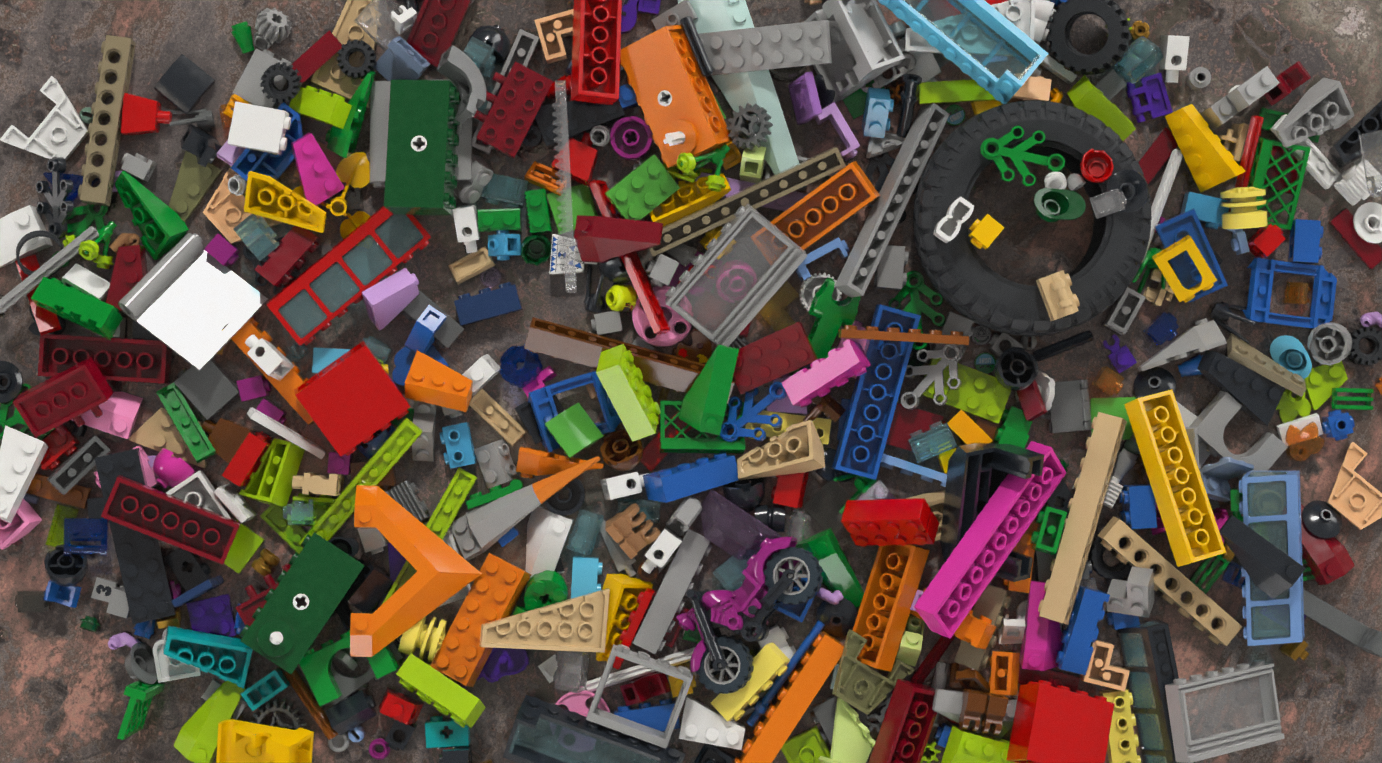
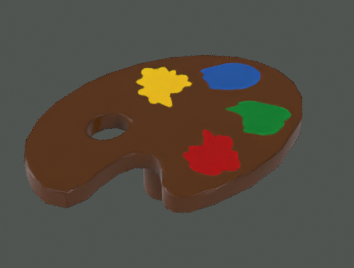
(693, 352)

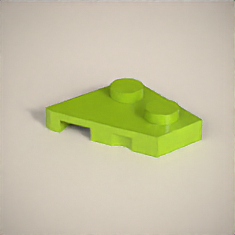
(1322, 380)

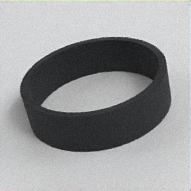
(39, 233)

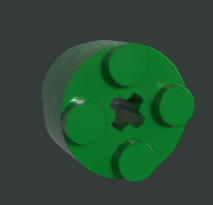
(545, 583)

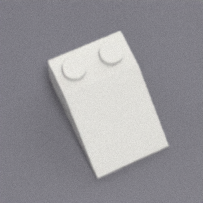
(16, 226)

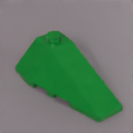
(345, 140)
(157, 221)
(836, 569)

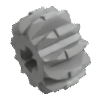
(273, 25)

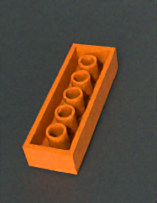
(827, 206)
(488, 600)
(888, 602)

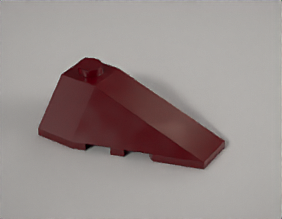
(609, 237)
(1325, 557)

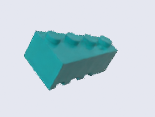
(210, 652)

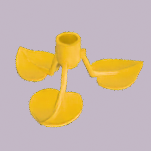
(354, 172)

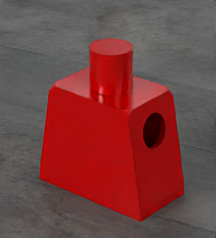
(142, 115)
(582, 159)
(400, 706)

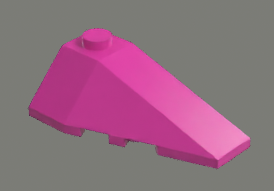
(1041, 635)

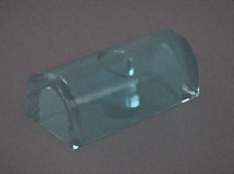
(649, 507)

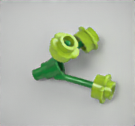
(687, 163)
(89, 248)

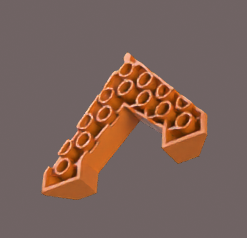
(438, 575)

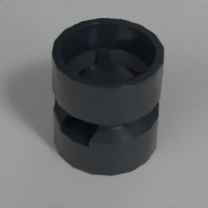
(772, 518)

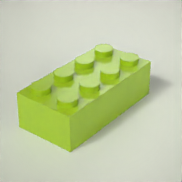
(628, 392)
(978, 394)
(443, 692)

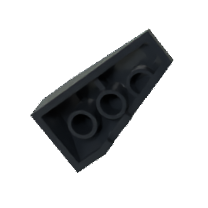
(1264, 562)

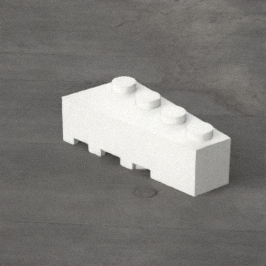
(18, 465)

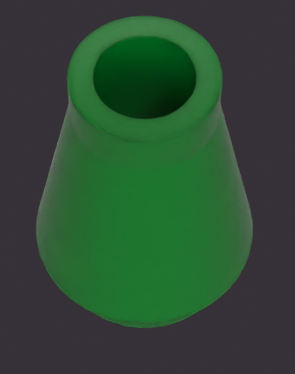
(243, 36)

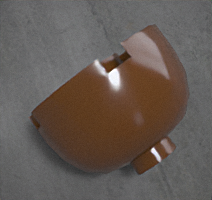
(620, 451)

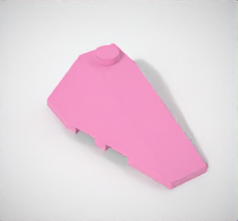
(118, 415)
(23, 522)

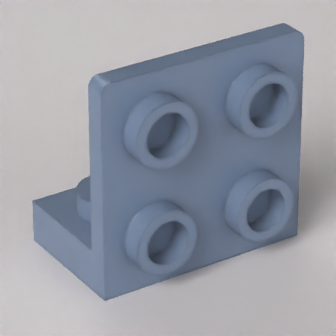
(401, 61)
(1216, 477)

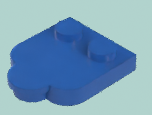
(404, 359)

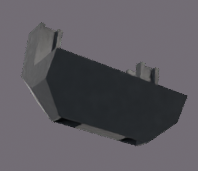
(971, 481)

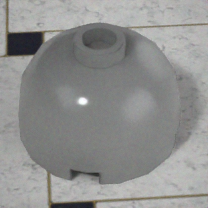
(1329, 343)

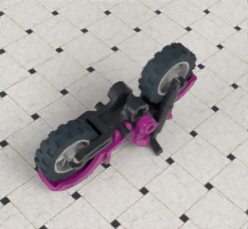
(766, 585)

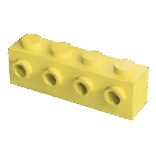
(822, 425)
(767, 666)
(1122, 740)

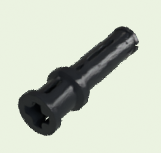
(909, 97)

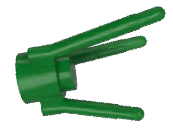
(1150, 264)
(861, 483)

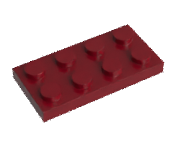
(437, 27)
(773, 357)

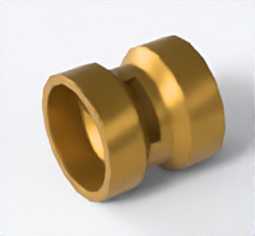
(265, 562)

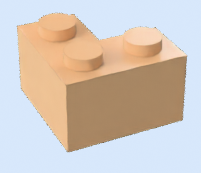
(551, 31)
(1100, 670)

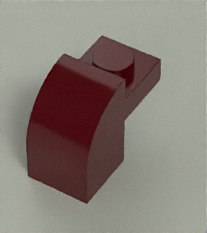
(1288, 81)
(645, 688)

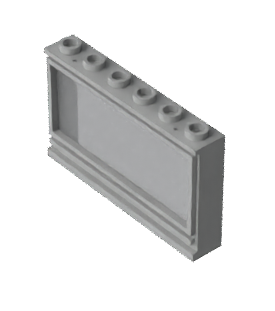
(735, 276)
(1223, 711)

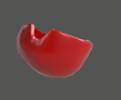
(1096, 166)

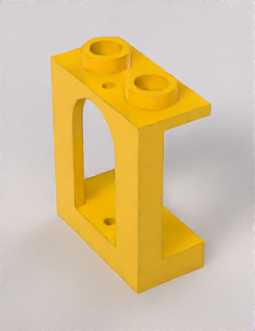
(1175, 249)

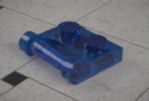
(85, 530)

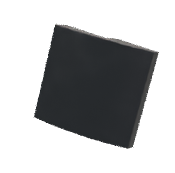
(184, 84)

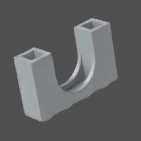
(1211, 428)

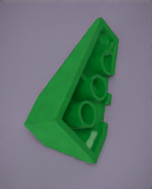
(708, 397)

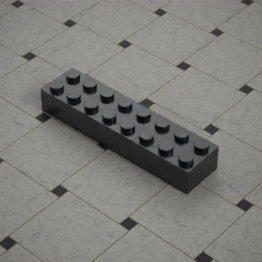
(138, 554)

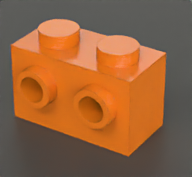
(1004, 673)

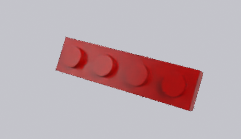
(635, 619)

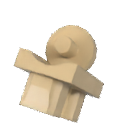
(1235, 140)
(1157, 296)

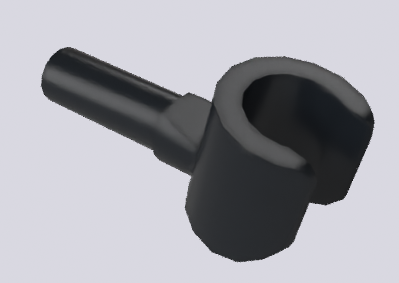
(79, 431)

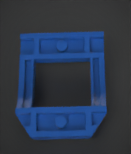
(1261, 289)
(545, 408)

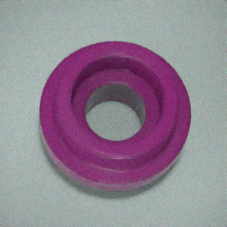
(379, 755)

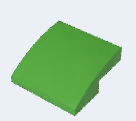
(581, 203)
(1113, 407)
(573, 430)

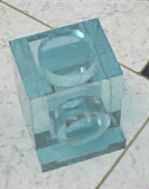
(299, 513)

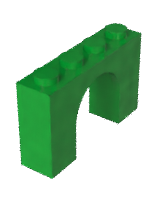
(318, 670)

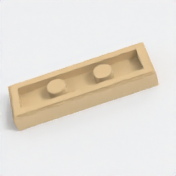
(497, 417)

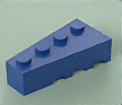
(691, 478)
(1081, 630)

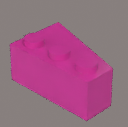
(314, 170)

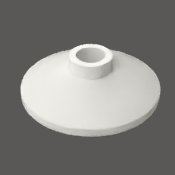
(1371, 213)

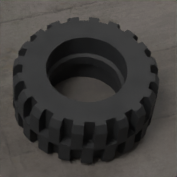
(1094, 63)

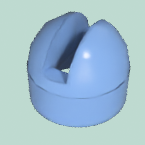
(360, 731)

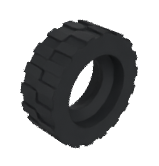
(1102, 568)

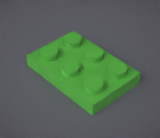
(642, 189)

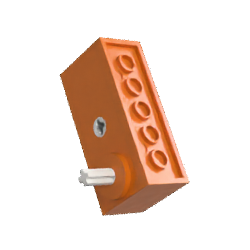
(674, 95)

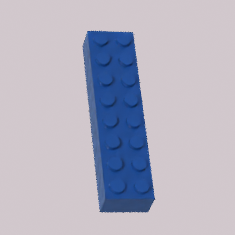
(875, 396)

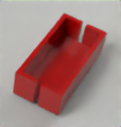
(890, 522)

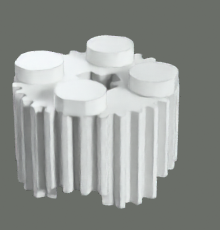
(1352, 183)
(814, 284)

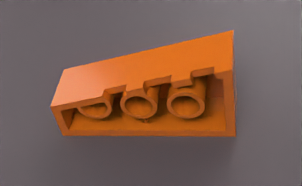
(972, 629)

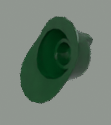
(1058, 204)

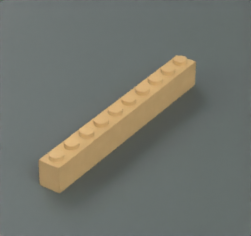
(1082, 518)

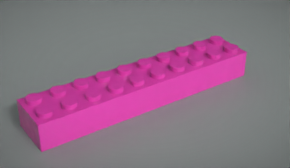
(987, 545)

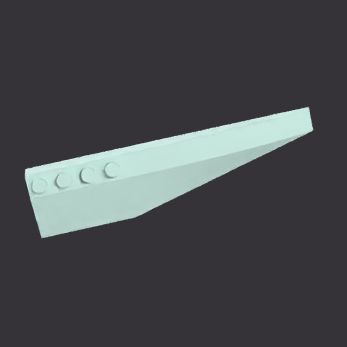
(747, 87)

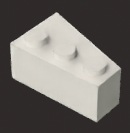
(708, 726)

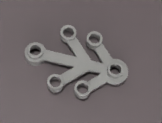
(934, 372)

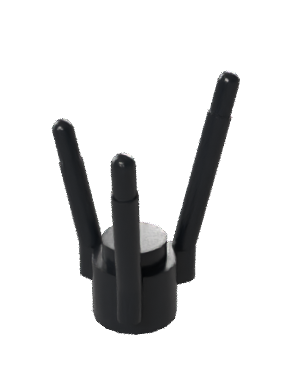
(595, 302)
(1222, 311)

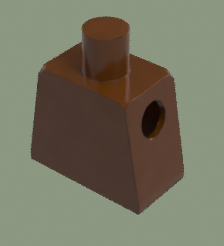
(226, 436)

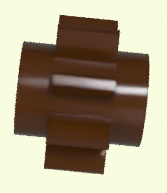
(894, 89)

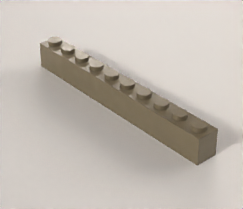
(755, 195)

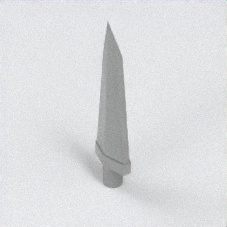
(683, 254)
(619, 557)

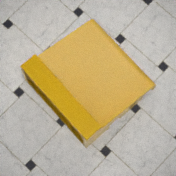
(261, 743)

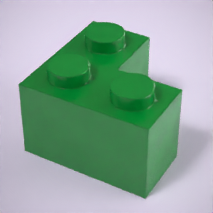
(1013, 428)

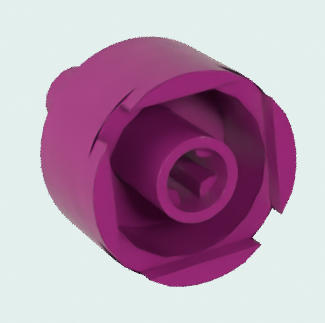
(627, 127)

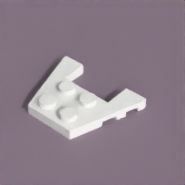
(59, 131)

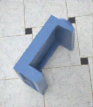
(841, 247)

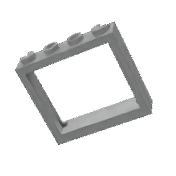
(630, 727)

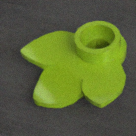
(1291, 407)

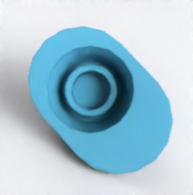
(1291, 355)

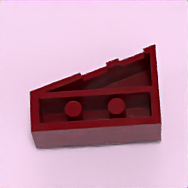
(289, 256)
(127, 272)

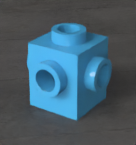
(504, 245)

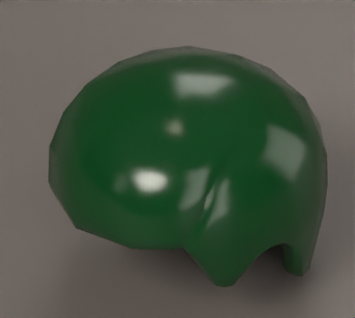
(535, 249)

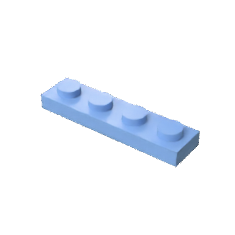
(908, 468)

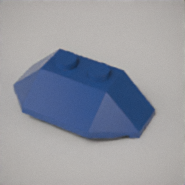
(268, 163)

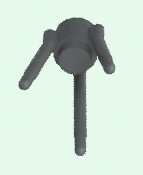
(203, 119)

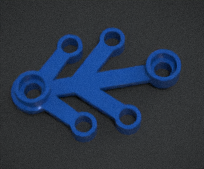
(750, 414)

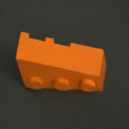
(437, 384)

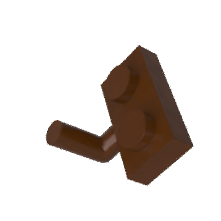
(828, 405)
(968, 679)

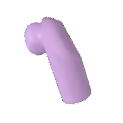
(1371, 318)
(827, 596)
(121, 640)

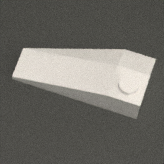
(545, 540)

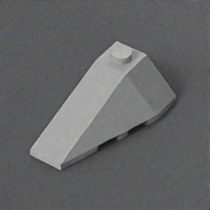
(1194, 340)
(950, 705)

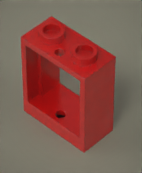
(247, 458)

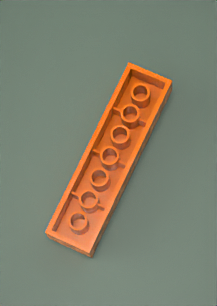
(792, 701)

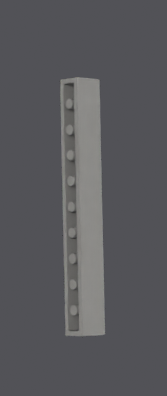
(892, 200)

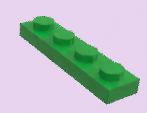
(186, 422)

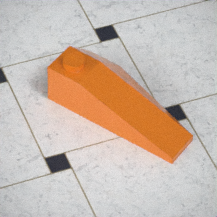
(541, 462)

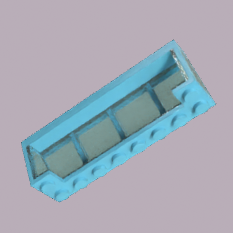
(975, 40)

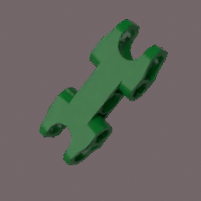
(829, 318)

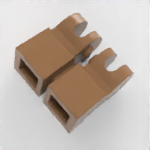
(622, 530)

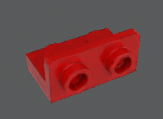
(58, 448)

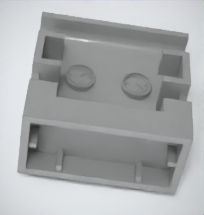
(859, 45)

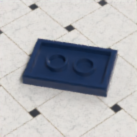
(198, 591)

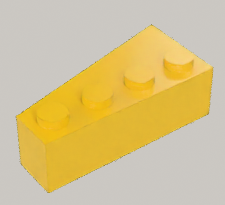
(1202, 149)

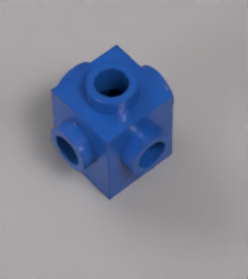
(1330, 425)

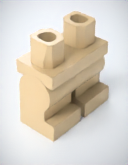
(319, 484)

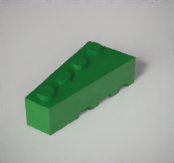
(77, 307)

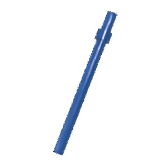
(762, 705)

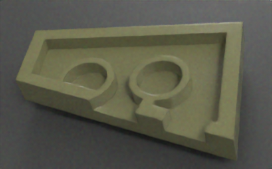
(192, 185)

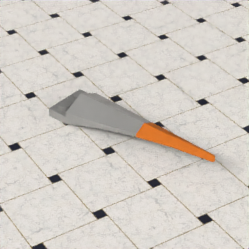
(491, 521)

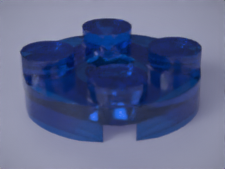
(522, 376)

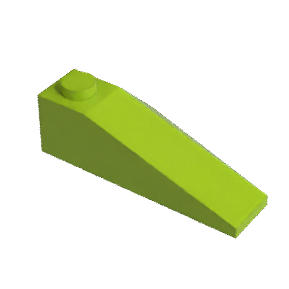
(200, 733)

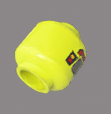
(621, 298)

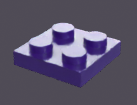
(213, 616)

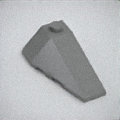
(1319, 110)

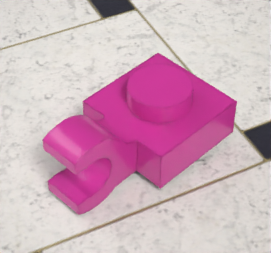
(545, 375)

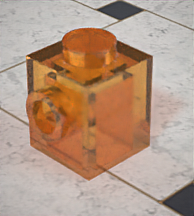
(1108, 381)

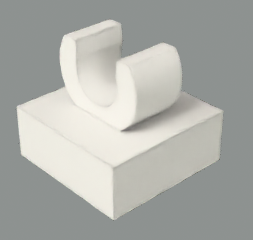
(405, 20)
(1013, 627)

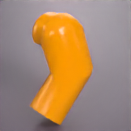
(1056, 95)

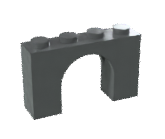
(348, 684)

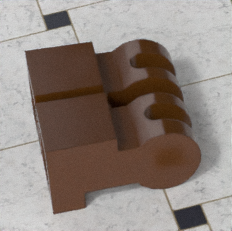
(990, 704)

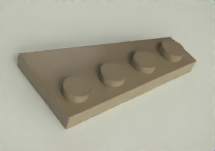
(1263, 365)

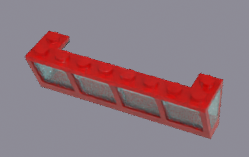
(346, 272)

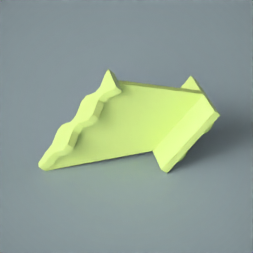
(850, 737)

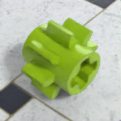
(932, 755)

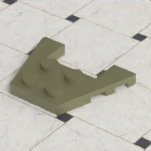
(859, 683)

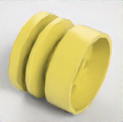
(1243, 208)
(424, 637)

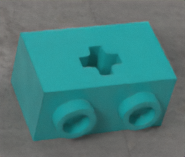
(265, 689)
(436, 738)

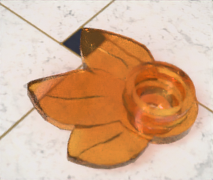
(1306, 439)

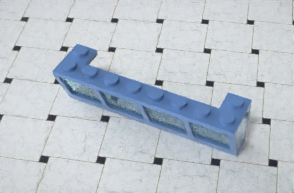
(1274, 511)

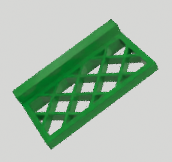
(1258, 176)
(696, 444)
(138, 706)

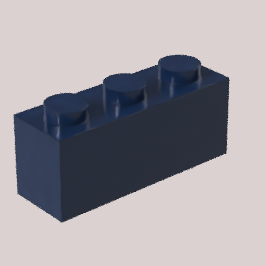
(488, 304)

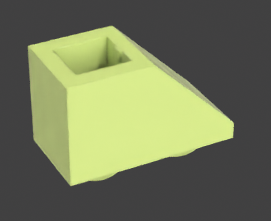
(752, 164)
(911, 641)

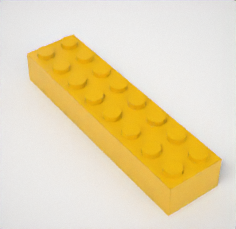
(1174, 478)

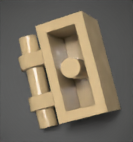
(1058, 295)

